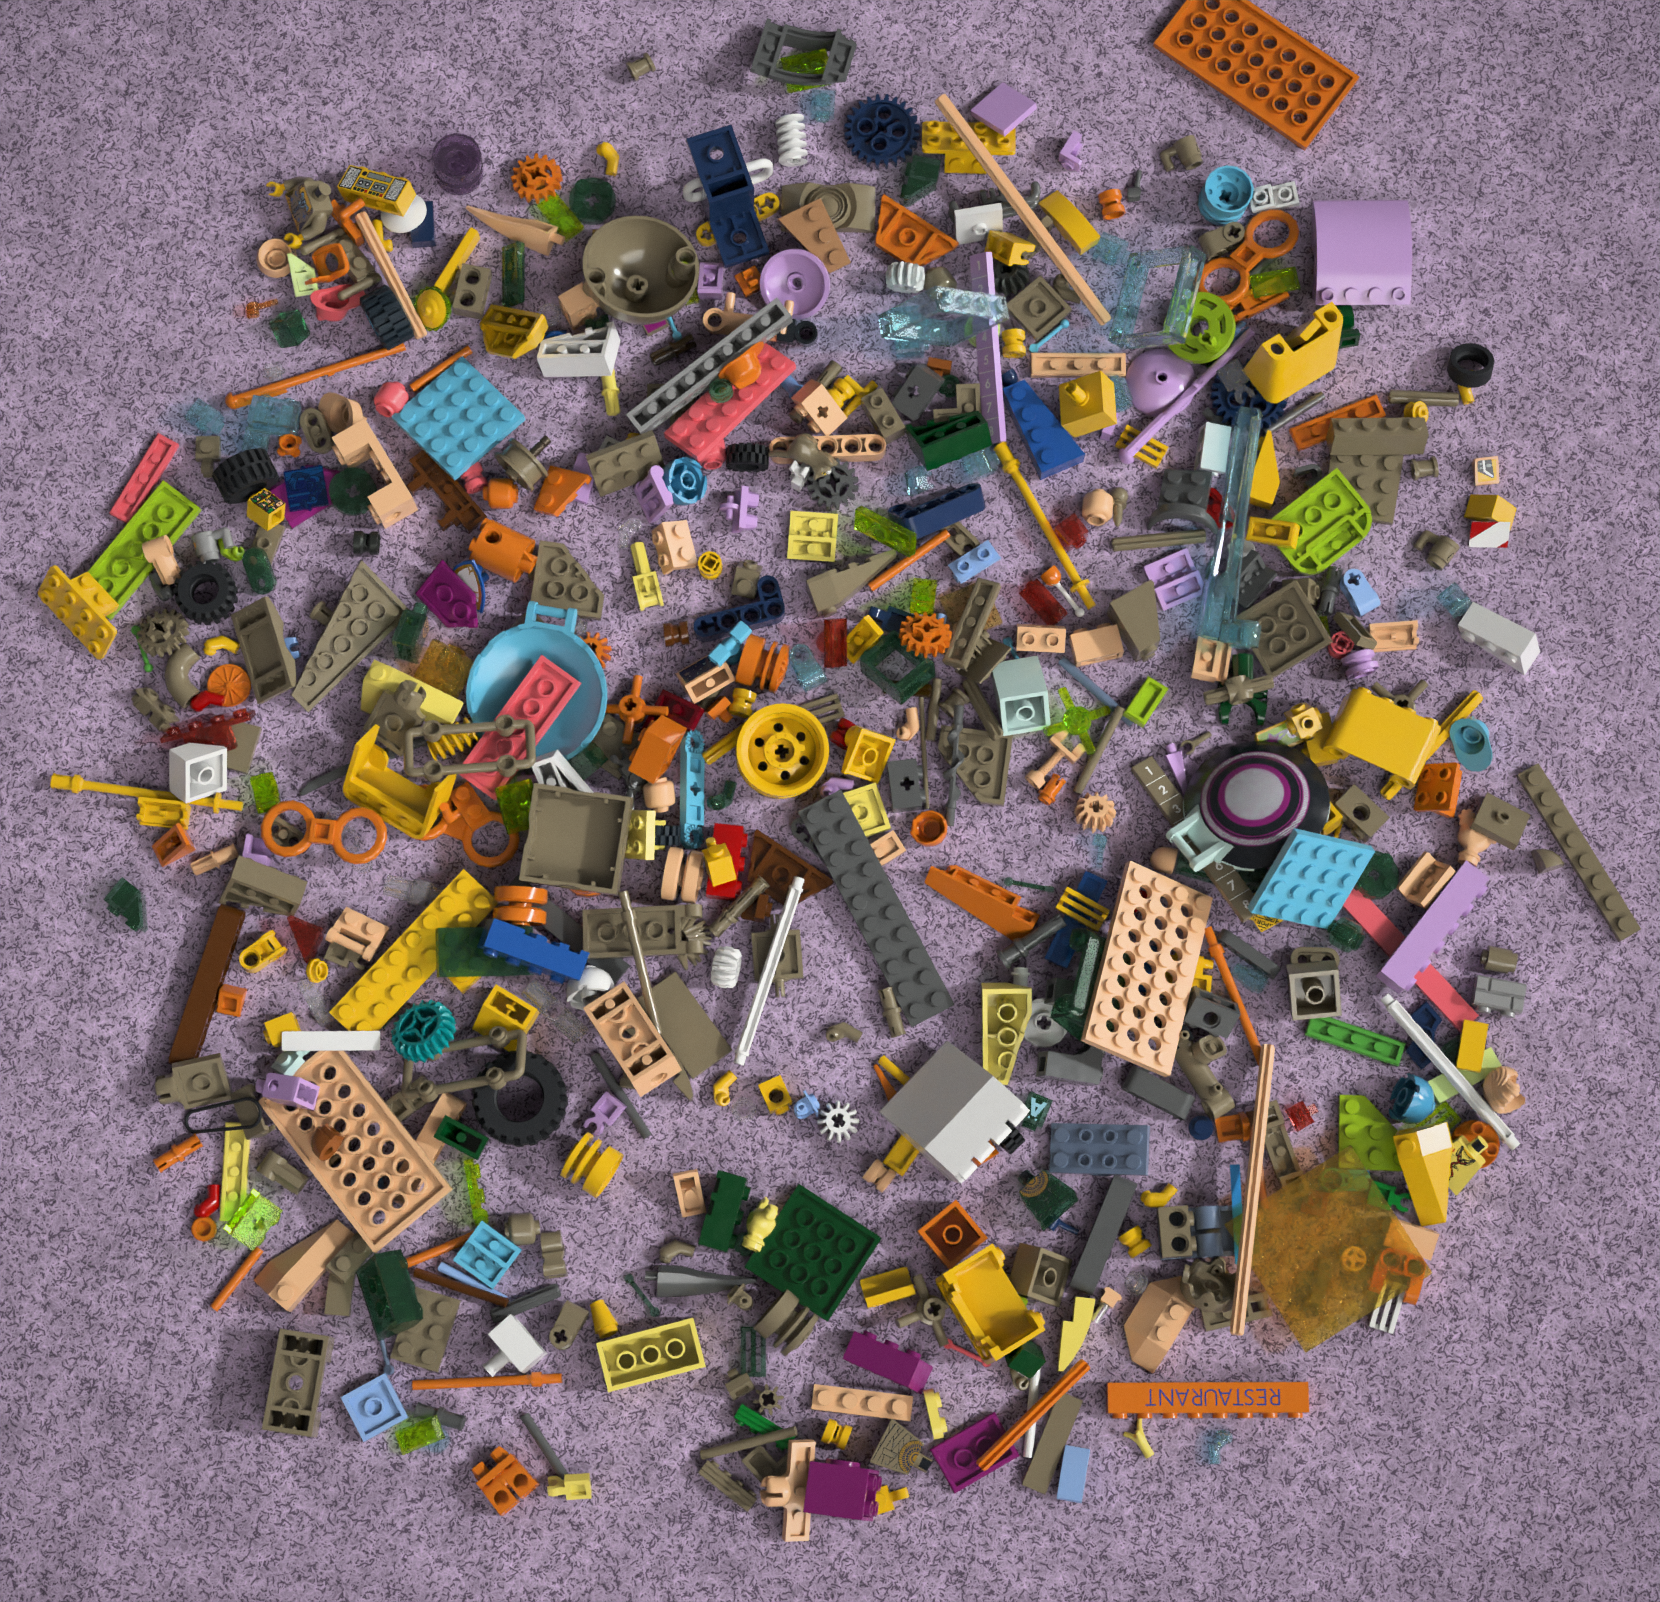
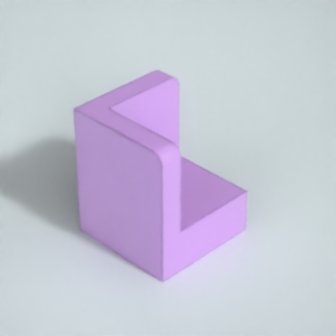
(256, 850)

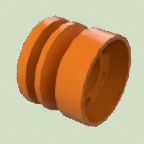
(762, 663)

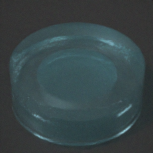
(441, 1445)

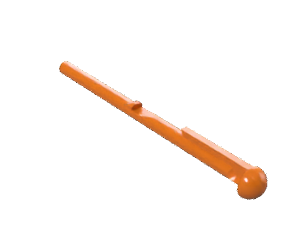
(280, 387)

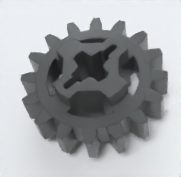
(841, 482)

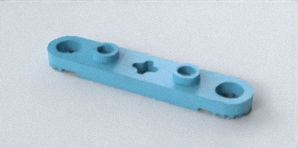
(691, 804)

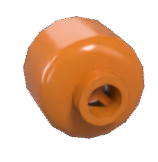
(500, 493)

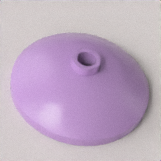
(779, 276)
(1150, 393)

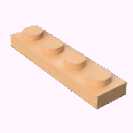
(862, 1402)

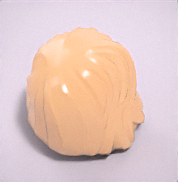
(1502, 1090)

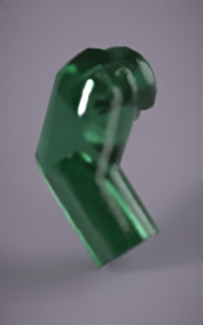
(723, 799)

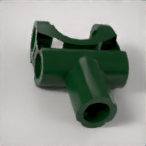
(1243, 665)

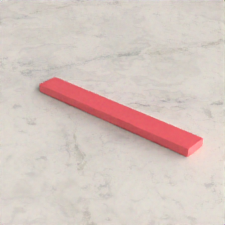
(1388, 938)

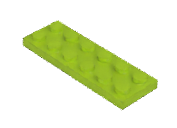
(123, 563)

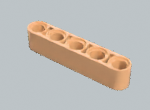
(839, 444)
(446, 1105)

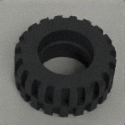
(539, 1126)

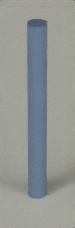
(1091, 686)

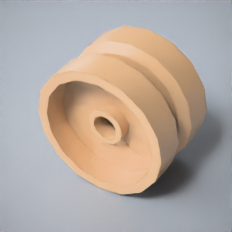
(678, 875)

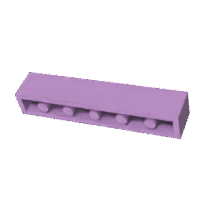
(1432, 927)

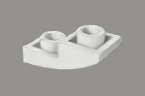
(1274, 197)

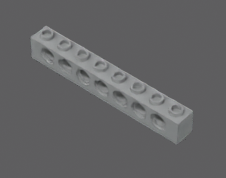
(705, 369)

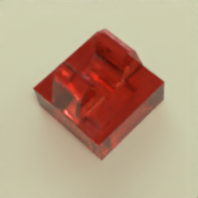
(1301, 1115)

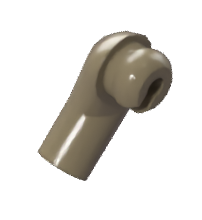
(841, 1031)
(1019, 1381)

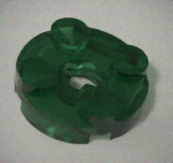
(600, 211)
(345, 480)
(1385, 883)

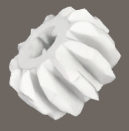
(905, 277)
(726, 967)
(830, 1123)

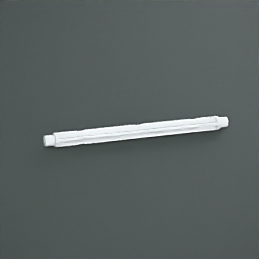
(768, 972)
(1450, 1071)

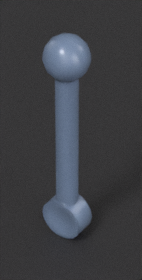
(388, 1369)

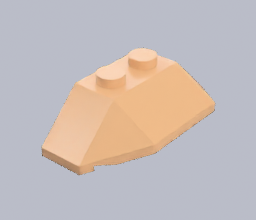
(1156, 1322)

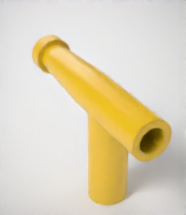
(860, 392)

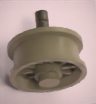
(522, 463)

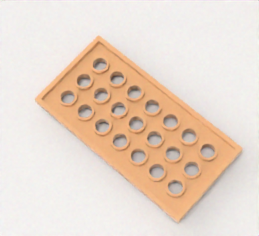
(1112, 964)
(371, 1146)

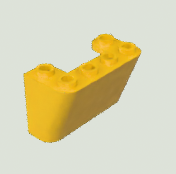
(1287, 373)
(1382, 735)

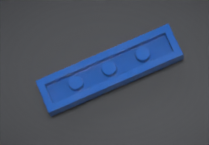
(1060, 950)

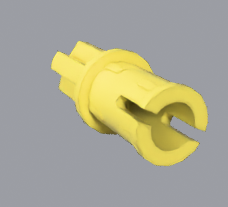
(610, 394)

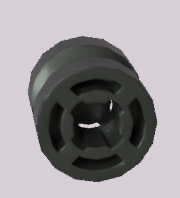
(366, 543)

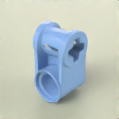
(1359, 595)

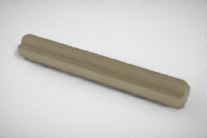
(1159, 540)

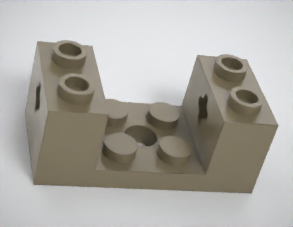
(291, 1409)

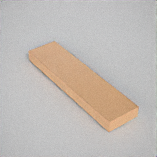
(1077, 364)

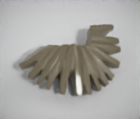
(693, 932)

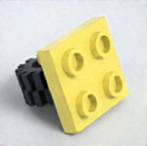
(649, 835)

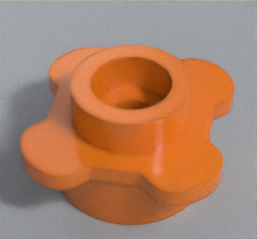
(289, 439)

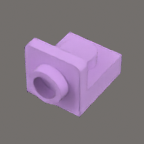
(1069, 152)

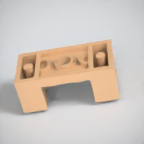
(358, 445)
(645, 1055)

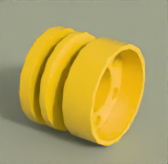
(591, 1164)

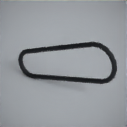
(225, 1128)

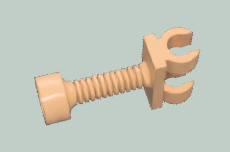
(1036, 778)

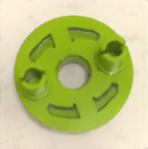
(1213, 342)

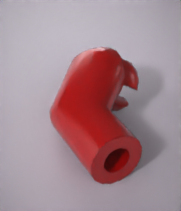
(210, 1204)

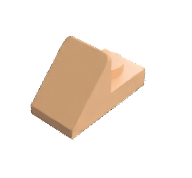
(689, 1193)

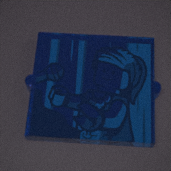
(306, 488)

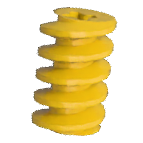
(450, 741)

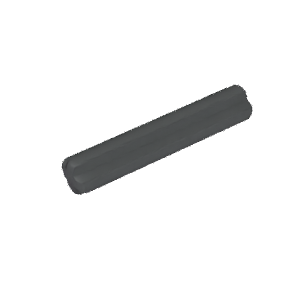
(526, 1302)

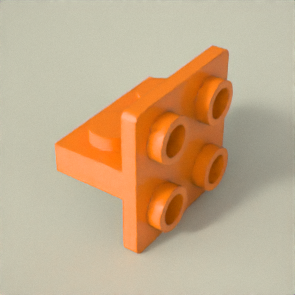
(1438, 789)

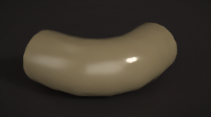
(177, 675)

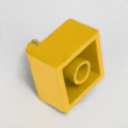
(1087, 404)

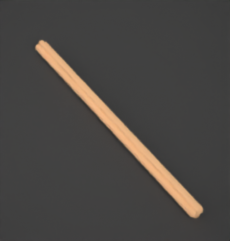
(1023, 209)
(1252, 1190)

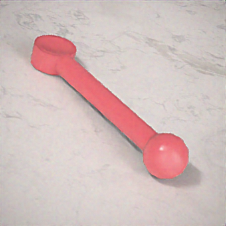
(965, 1352)

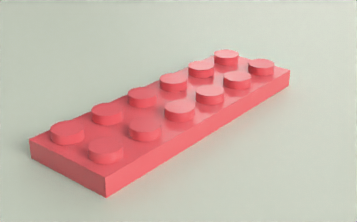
(710, 422)
(537, 699)

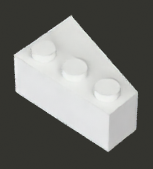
(581, 354)
(1499, 637)
(556, 771)

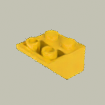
(506, 1011)

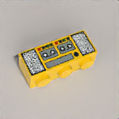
(377, 190)

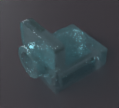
(823, 105)

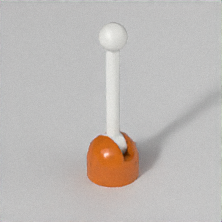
(1052, 578)

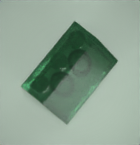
(389, 1294)

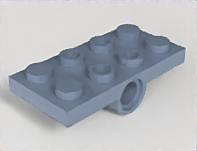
(1099, 1149)
(1209, 1230)

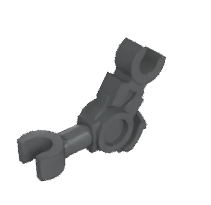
(633, 782)

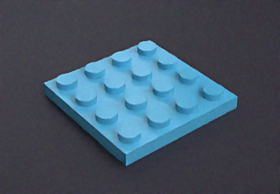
(458, 418)
(1311, 878)

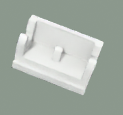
(1212, 448)

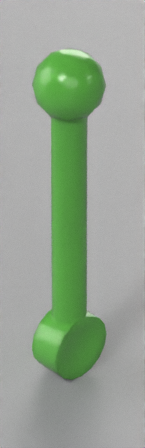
(147, 667)

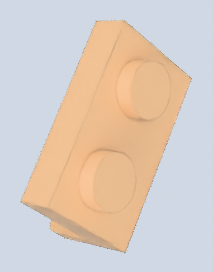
(674, 546)
(1425, 880)

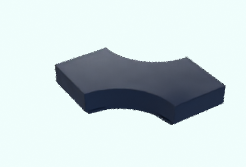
(1428, 1020)

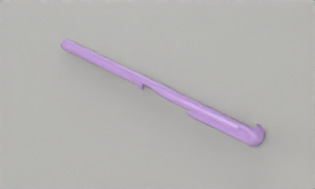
(1126, 455)

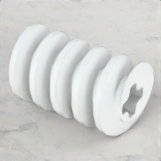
(790, 140)

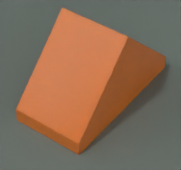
(173, 845)

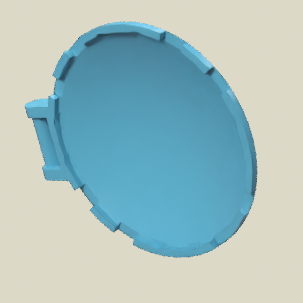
(513, 654)

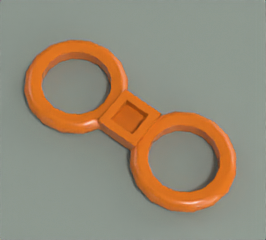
(1251, 253)
(324, 832)
(462, 832)

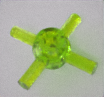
(1076, 720)

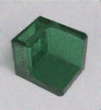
(289, 328)

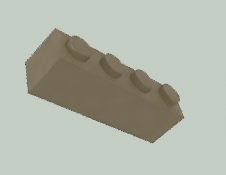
(1377, 436)

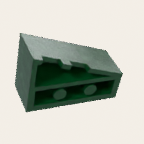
(948, 440)
(724, 1212)

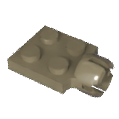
(396, 714)
(195, 1082)

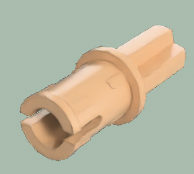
(214, 860)

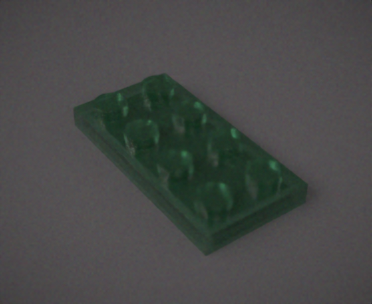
(460, 957)

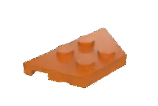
(909, 236)

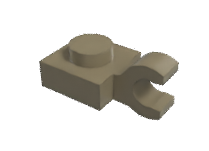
(208, 451)

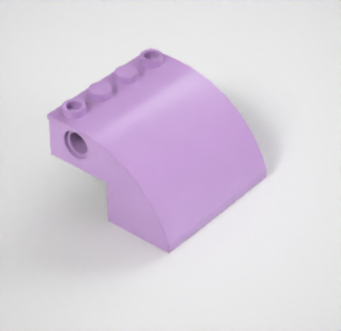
(1361, 252)

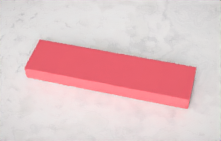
(144, 478)

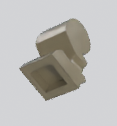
(553, 1253)

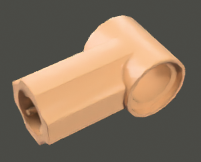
(160, 553)

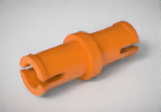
(177, 1153)

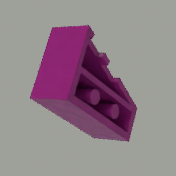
(888, 1361)

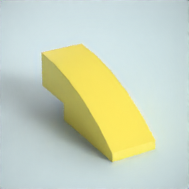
(1074, 1332)

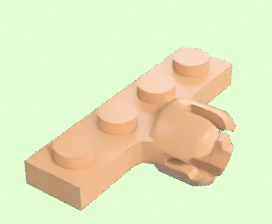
(790, 1490)

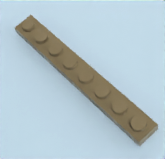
(1578, 852)

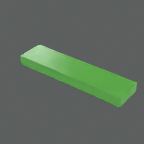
(1356, 1039)

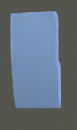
(1073, 1474)

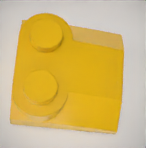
(866, 753)

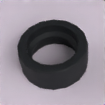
(1471, 352)

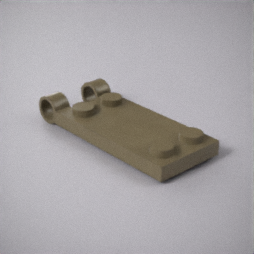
(608, 937)

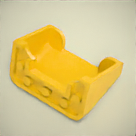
(988, 1305)

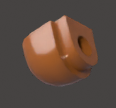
(326, 1141)

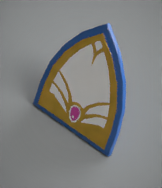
(474, 579)

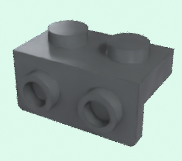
(1254, 579)

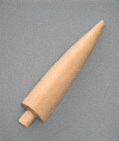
(534, 233)

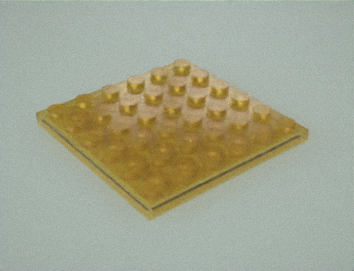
(1330, 1249)

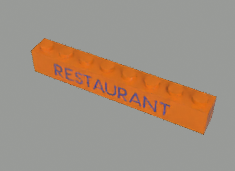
(1207, 1397)

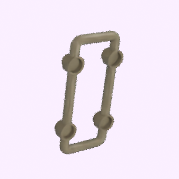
(505, 765)
(495, 1077)

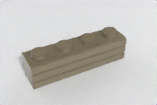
(728, 1486)

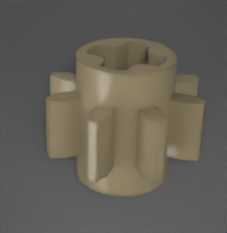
(769, 1406)

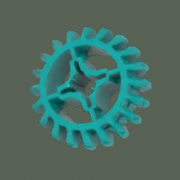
(423, 1031)

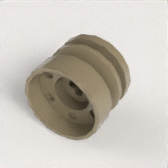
(786, 1322)

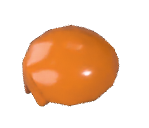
(929, 828)

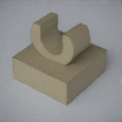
(739, 1384)

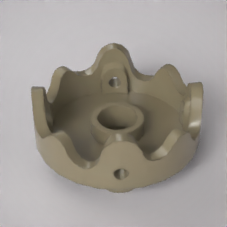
(1208, 1285)

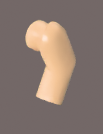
(911, 727)

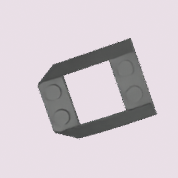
(776, 36)

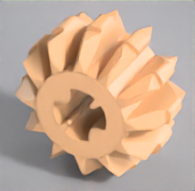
(1095, 812)

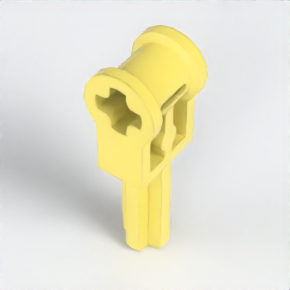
(645, 582)

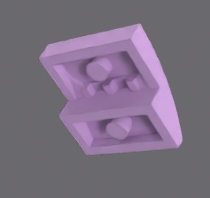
(1174, 579)

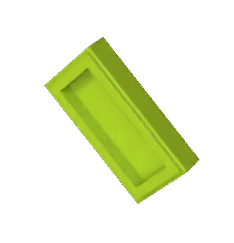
(1145, 701)

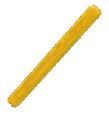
(1462, 711)

